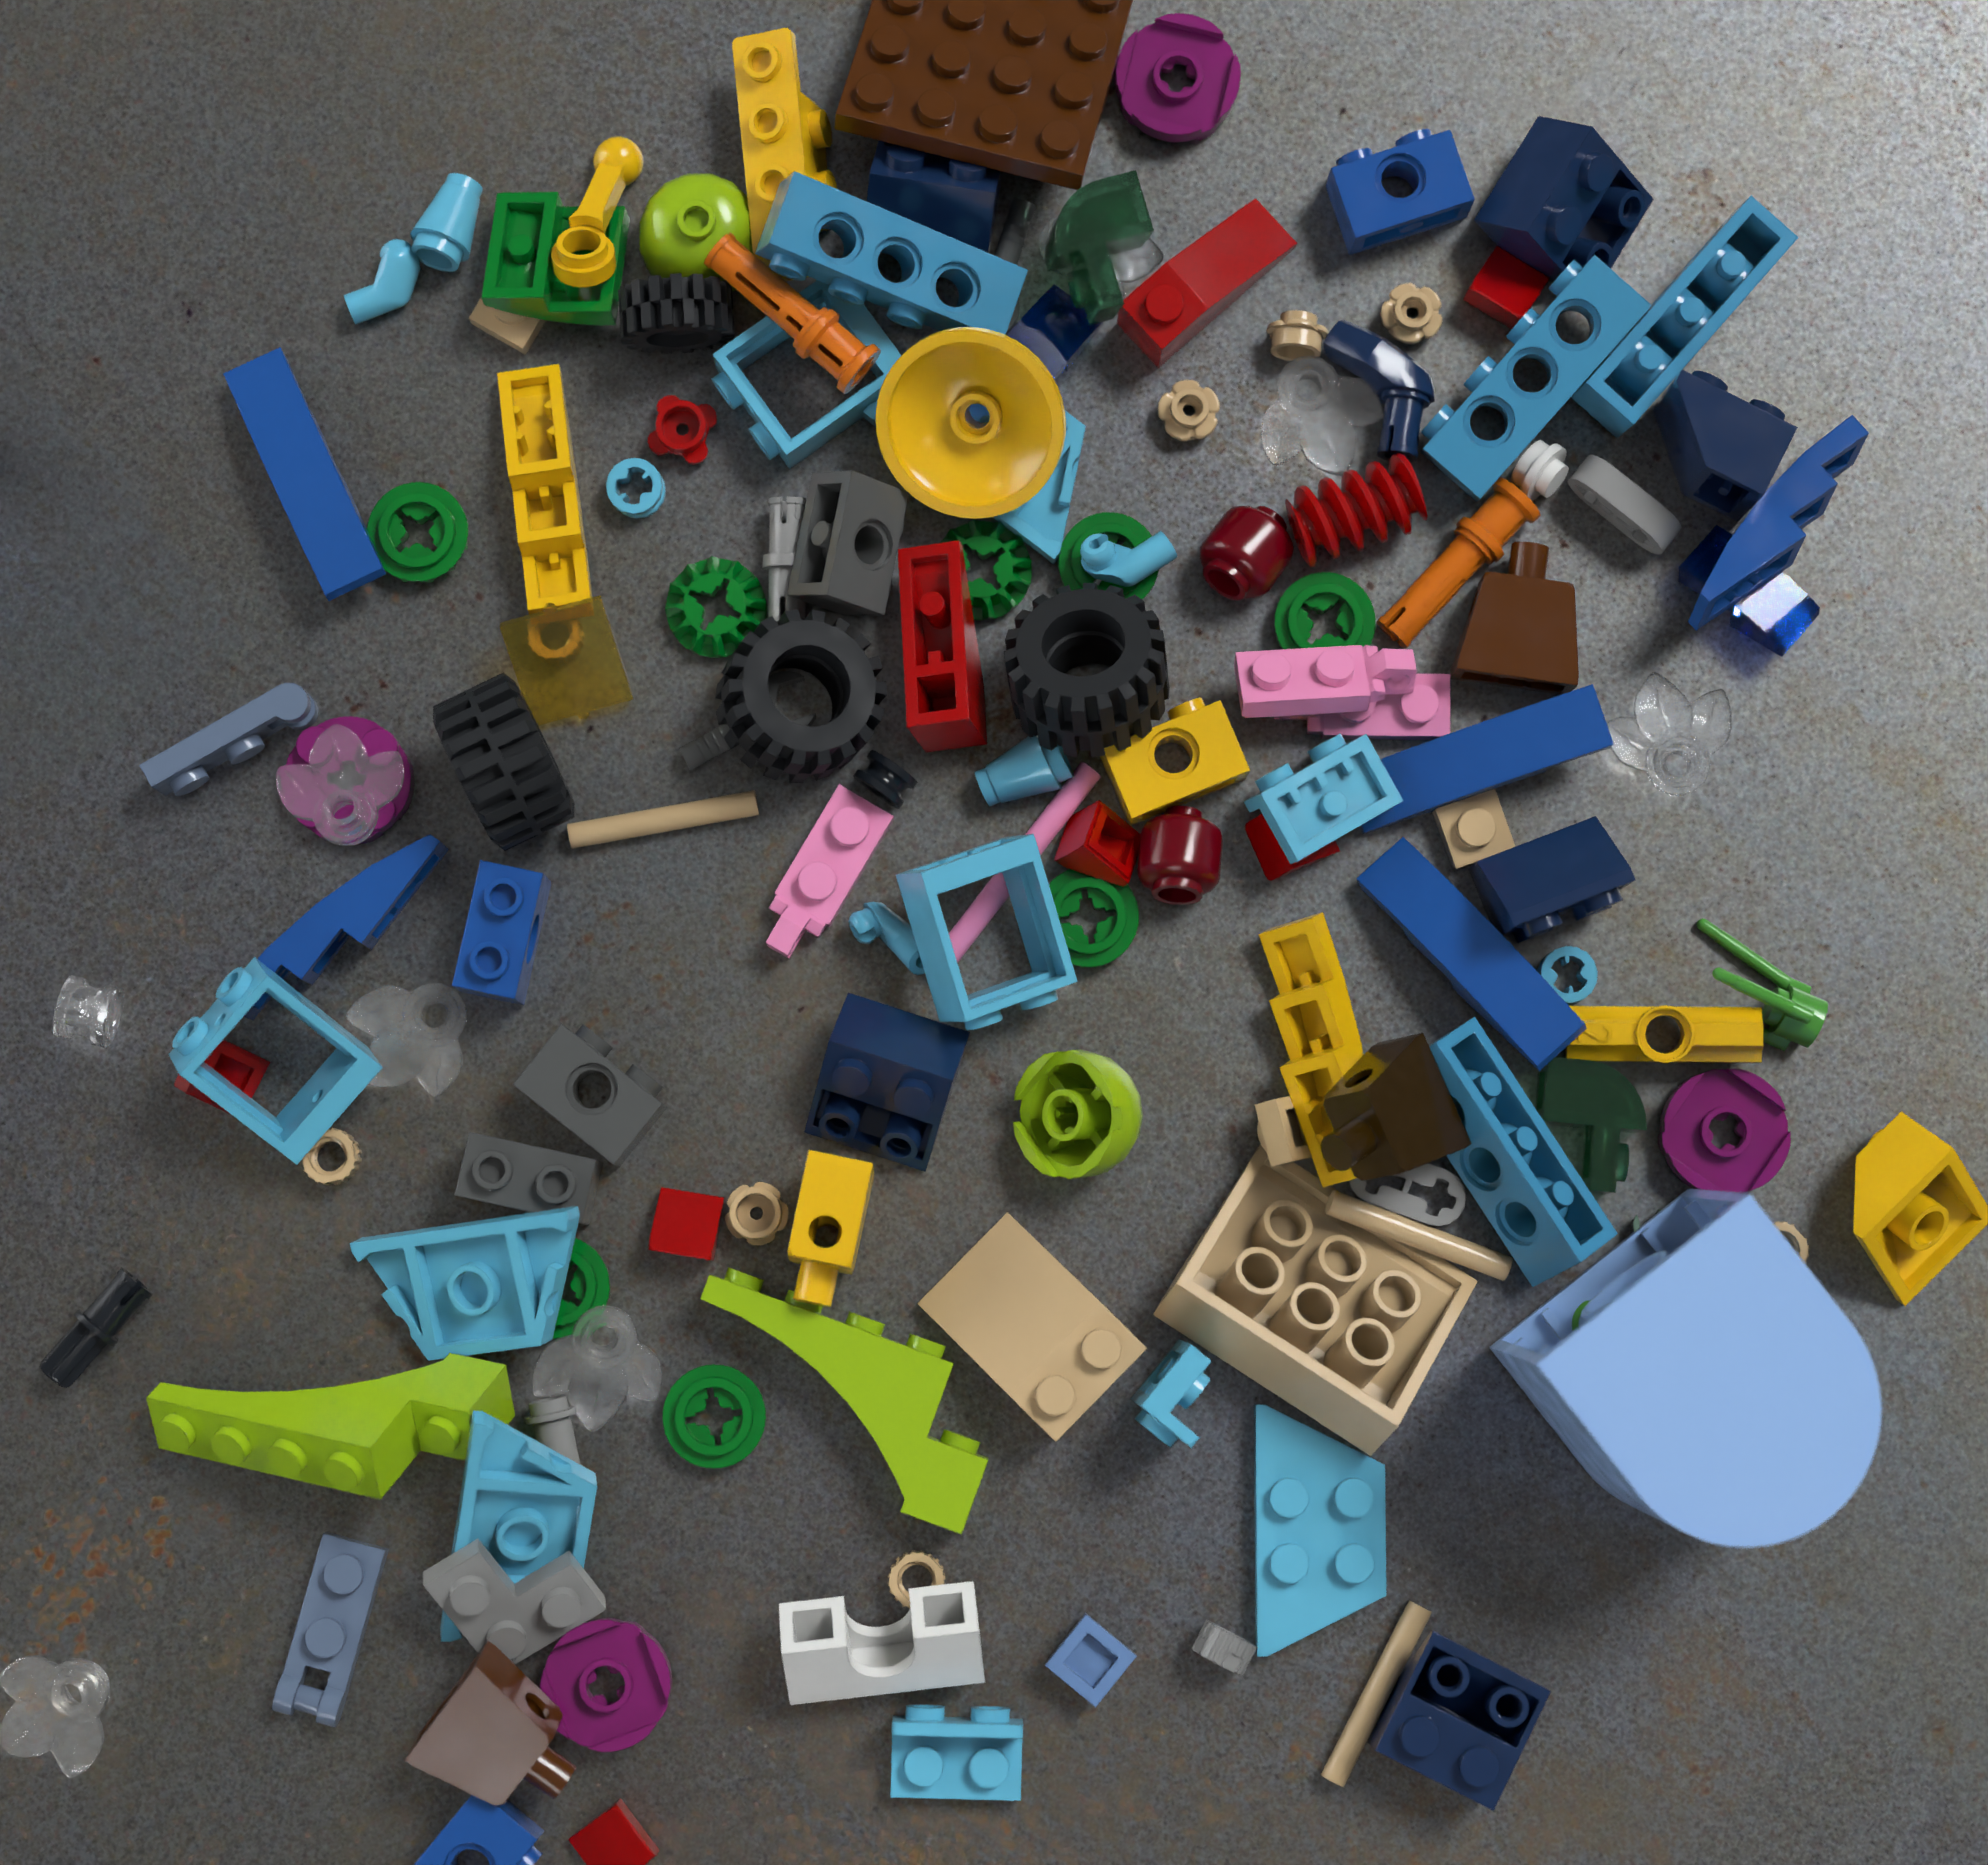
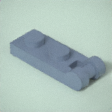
(230, 738)
(331, 1627)

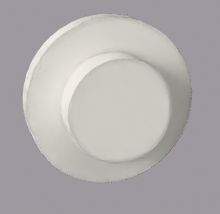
(1540, 470)

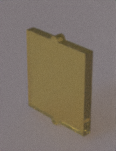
(567, 660)

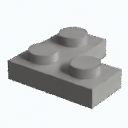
(508, 1614)

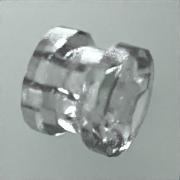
(88, 1011)

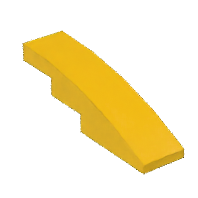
(544, 486)
(1314, 1024)

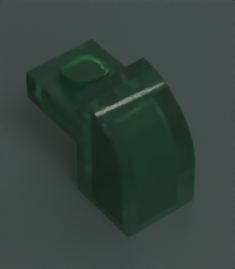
(1093, 224)
(1601, 1103)

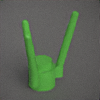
(1788, 1010)

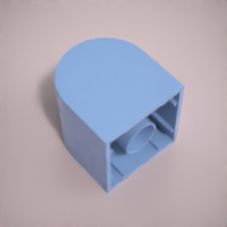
(1706, 1376)

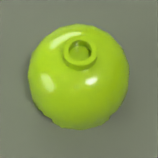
(688, 220)
(1076, 1114)

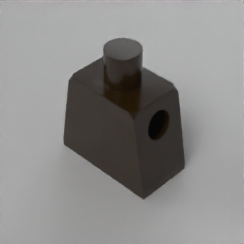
(1391, 1112)

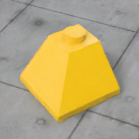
(1913, 1205)

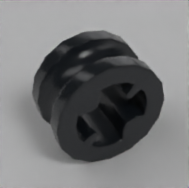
(885, 779)

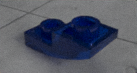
(1055, 330)
(1771, 614)

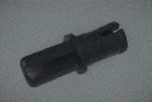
(94, 1329)

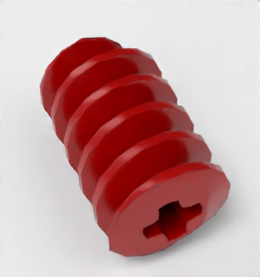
(1355, 507)

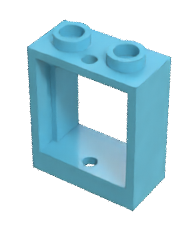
(767, 335)
(1035, 914)
(321, 1097)

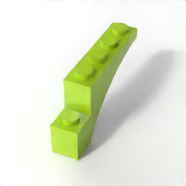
(886, 1385)
(339, 1435)

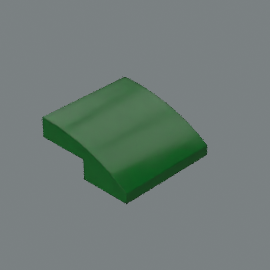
(521, 269)

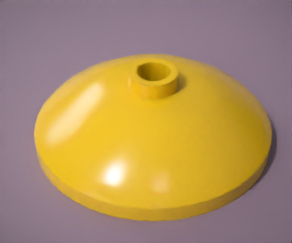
(947, 454)

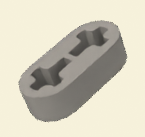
(1624, 504)
(1412, 1206)

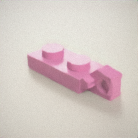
(1320, 679)
(1397, 717)
(826, 868)

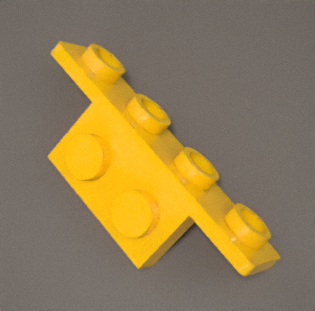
(777, 123)

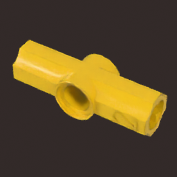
(1706, 1034)

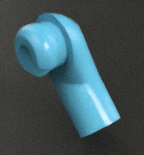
(392, 284)
(1122, 564)
(882, 922)

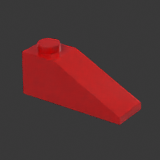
(1203, 281)
(940, 649)

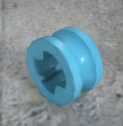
(649, 501)
(1586, 974)

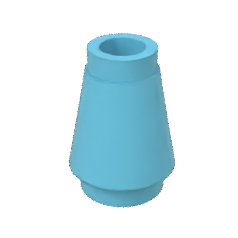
(448, 224)
(1024, 772)

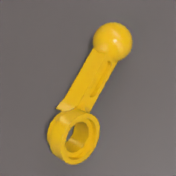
(616, 165)

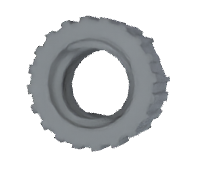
(1224, 1648)

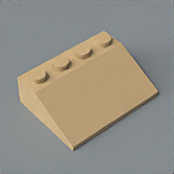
(1315, 1303)

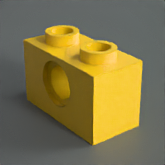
(1213, 754)

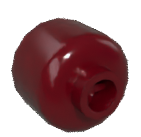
(1246, 552)
(1180, 856)

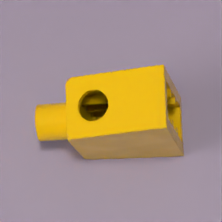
(832, 1194)

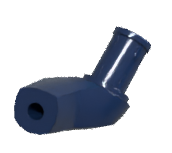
(1394, 379)

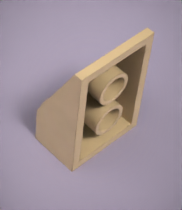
(1032, 1326)

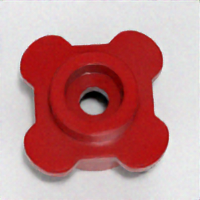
(673, 413)

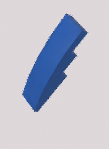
(304, 474)
(1773, 529)
(1494, 754)
(356, 909)
(1471, 954)

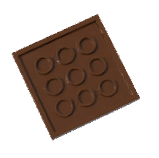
(987, 81)

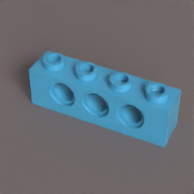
(804, 206)
(1611, 311)
(1684, 317)
(1516, 1162)

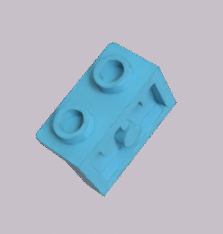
(1326, 797)
(1174, 1381)
(956, 1755)

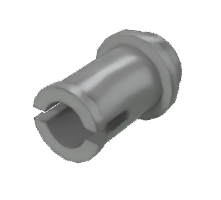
(554, 1425)

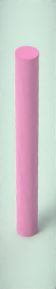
(1044, 830)

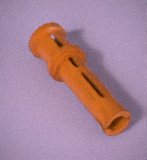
(814, 330)
(1476, 542)

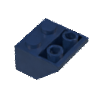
(936, 192)
(1563, 199)
(1720, 443)
(1549, 876)
(886, 1081)
(1459, 1719)

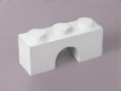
(837, 1658)

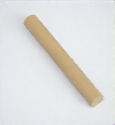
(663, 819)
(1418, 1235)
(1376, 1693)

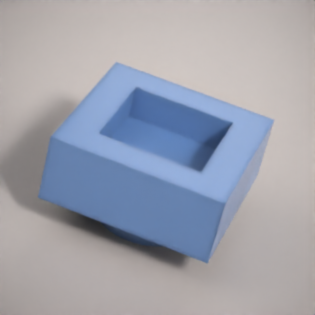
(1090, 1659)

